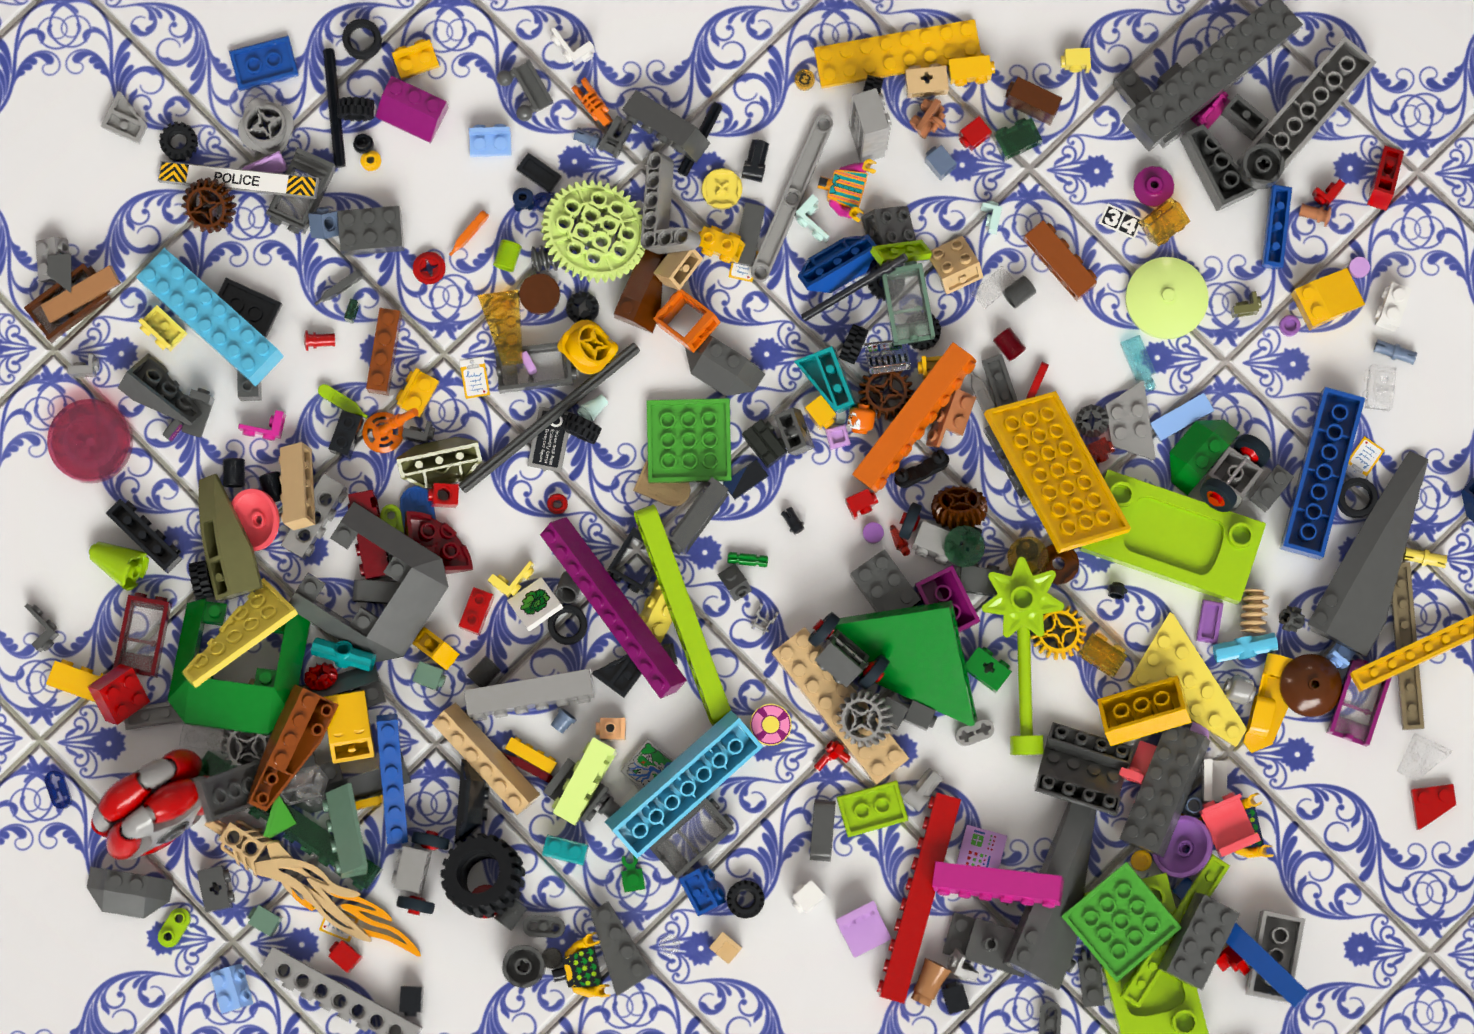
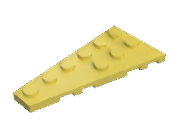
(246, 627)

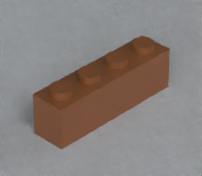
(1060, 260)
(384, 351)

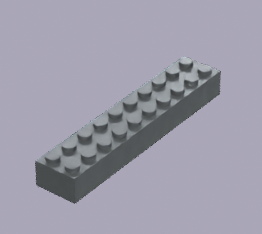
(1211, 73)

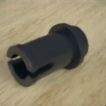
(793, 521)

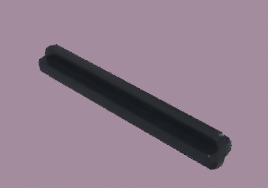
(705, 129)

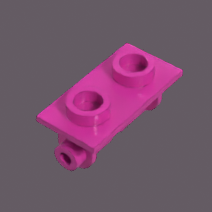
(1212, 111)

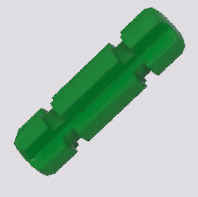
(747, 559)

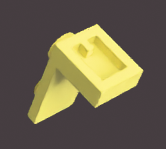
(501, 583)

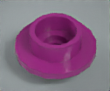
(1153, 196)

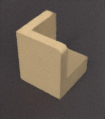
(725, 948)

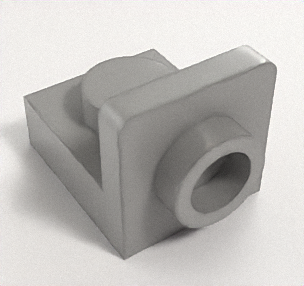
(81, 370)

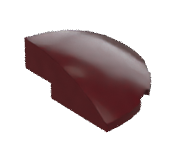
(439, 539)

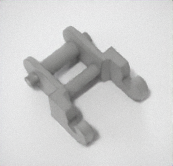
(755, 624)

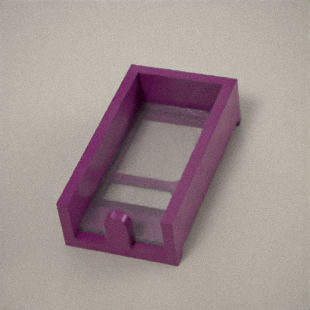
(1357, 711)

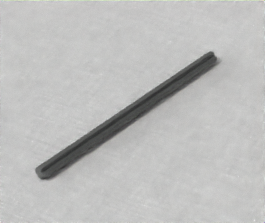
(548, 418)

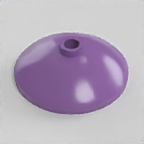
(1188, 833)

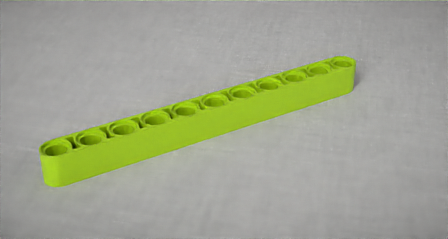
(682, 613)

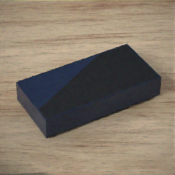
(746, 479)

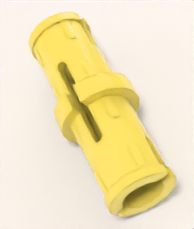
(1425, 557)

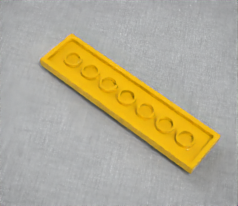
(894, 53)

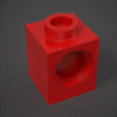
(974, 134)
(452, 491)
(344, 955)

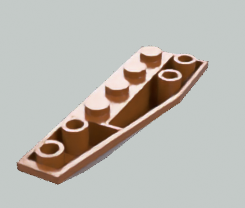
(290, 744)

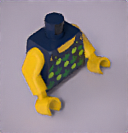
(1257, 849)

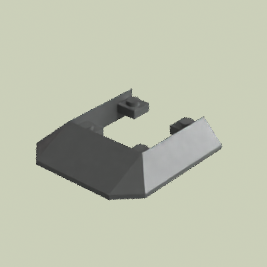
(420, 590)
(368, 782)

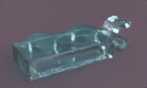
(1139, 361)

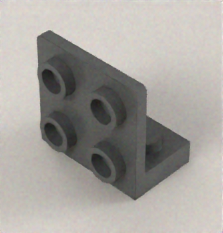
(889, 225)

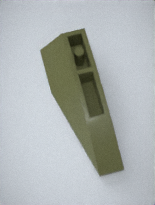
(225, 543)

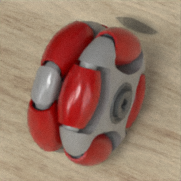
(150, 806)

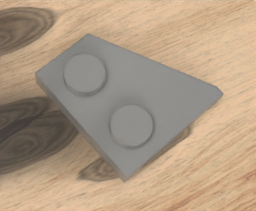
(124, 120)

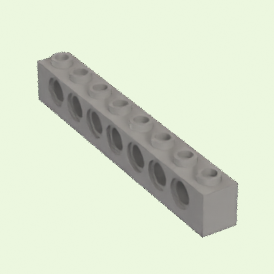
(277, 958)

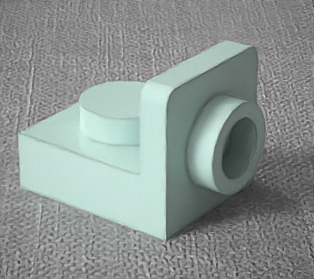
(992, 220)

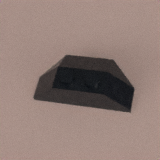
(470, 802)

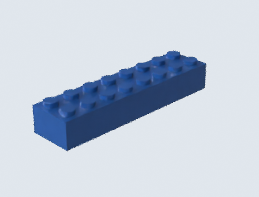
(1322, 473)

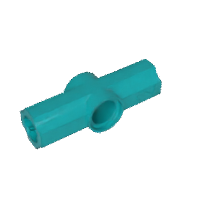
(343, 654)

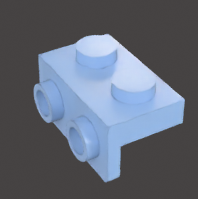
(231, 988)

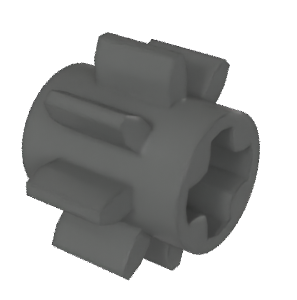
(1291, 619)

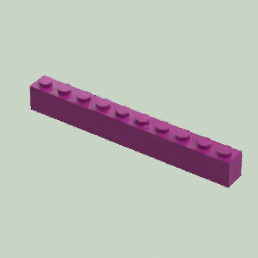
(613, 607)

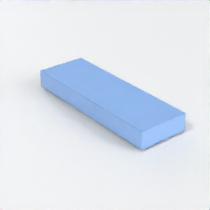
(1182, 417)

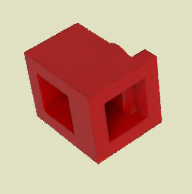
(861, 503)

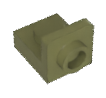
(1245, 309)

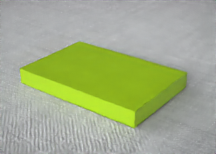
(872, 808)

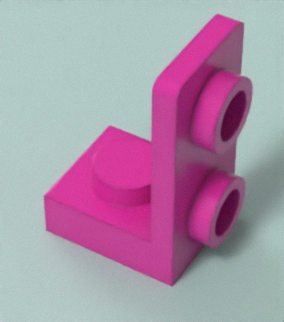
(276, 423)

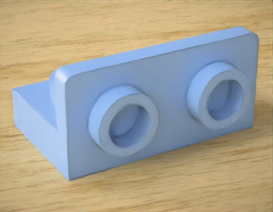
(490, 140)

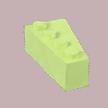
(584, 781)

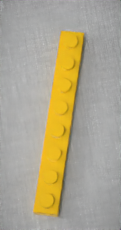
(1414, 654)

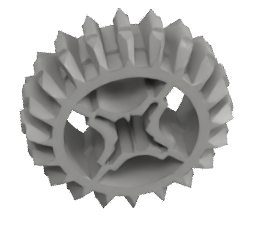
(851, 708)
(242, 740)

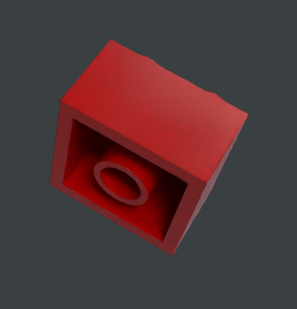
(118, 694)

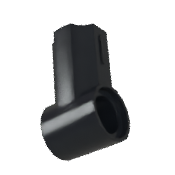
(754, 165)

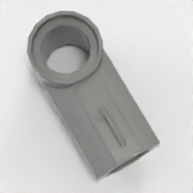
(920, 793)

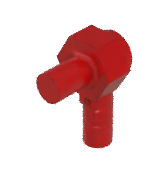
(834, 751)

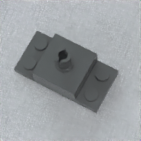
(980, 942)

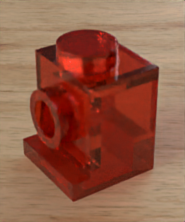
(1100, 449)

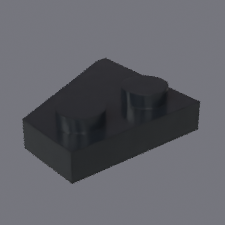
(619, 675)

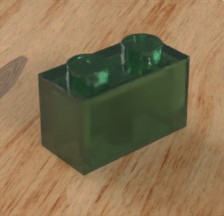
(1017, 138)

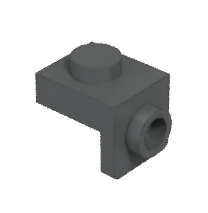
(735, 582)

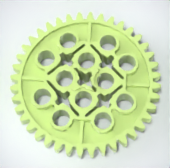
(561, 239)

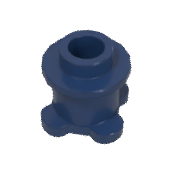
(527, 203)

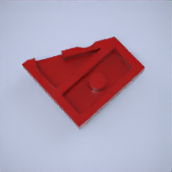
(1431, 803)

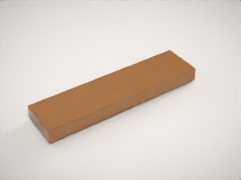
(81, 294)

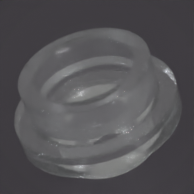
(662, 944)

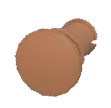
(1316, 213)

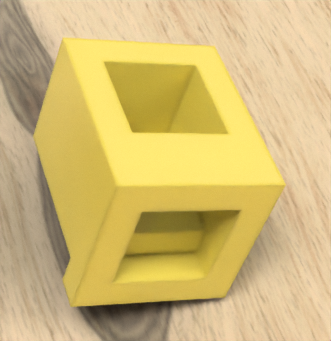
(1076, 60)

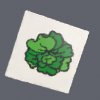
(535, 604)

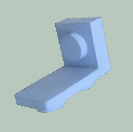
(1340, 656)

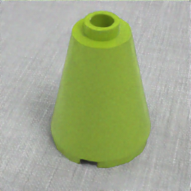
(120, 563)

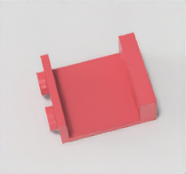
(1228, 824)

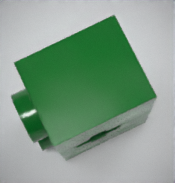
(976, 669)

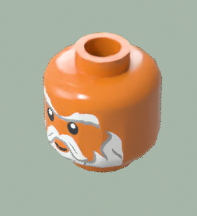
(861, 418)

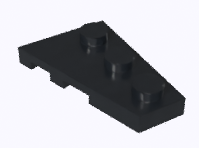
(251, 305)

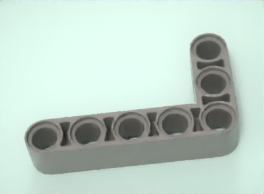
(655, 230)

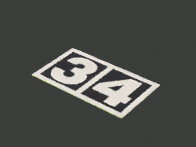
(1120, 221)

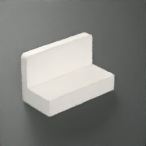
(1213, 780)

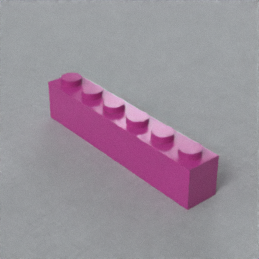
(998, 884)

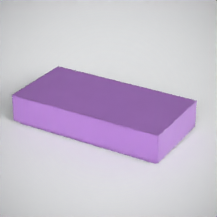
(1209, 621)

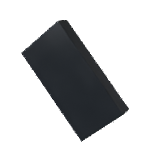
(539, 173)

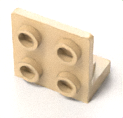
(956, 265)

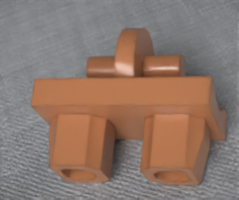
(931, 120)

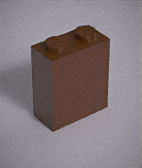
(1033, 100)

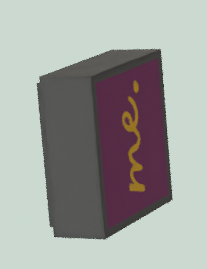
(172, 430)

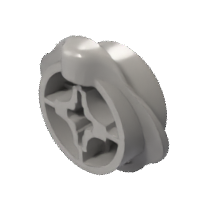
(258, 109)

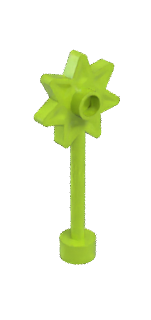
(1022, 603)

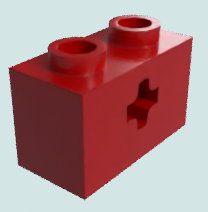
(476, 611)

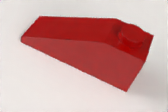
(1385, 178)

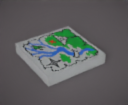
(646, 764)

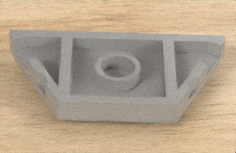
(1130, 422)

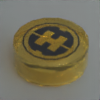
(804, 79)

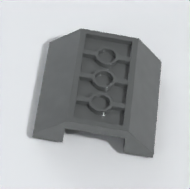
(1082, 769)

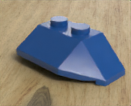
(837, 264)

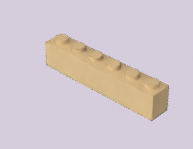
(486, 758)

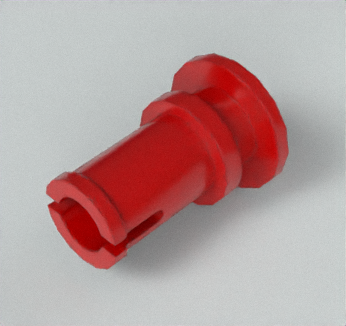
(314, 340)

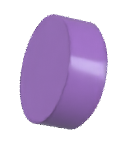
(1289, 325)
(873, 532)

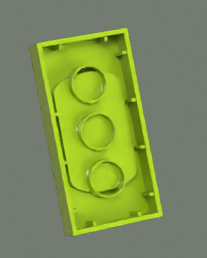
(1181, 539)
(1170, 1004)

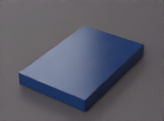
(264, 63)

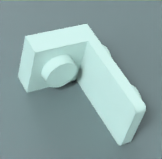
(810, 208)

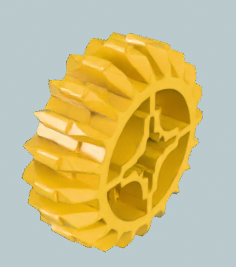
(1060, 641)

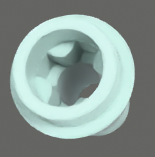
(592, 408)

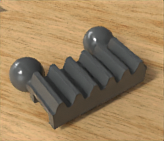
(532, 87)

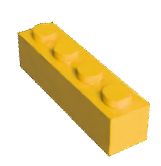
(530, 755)

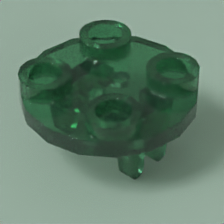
(957, 553)

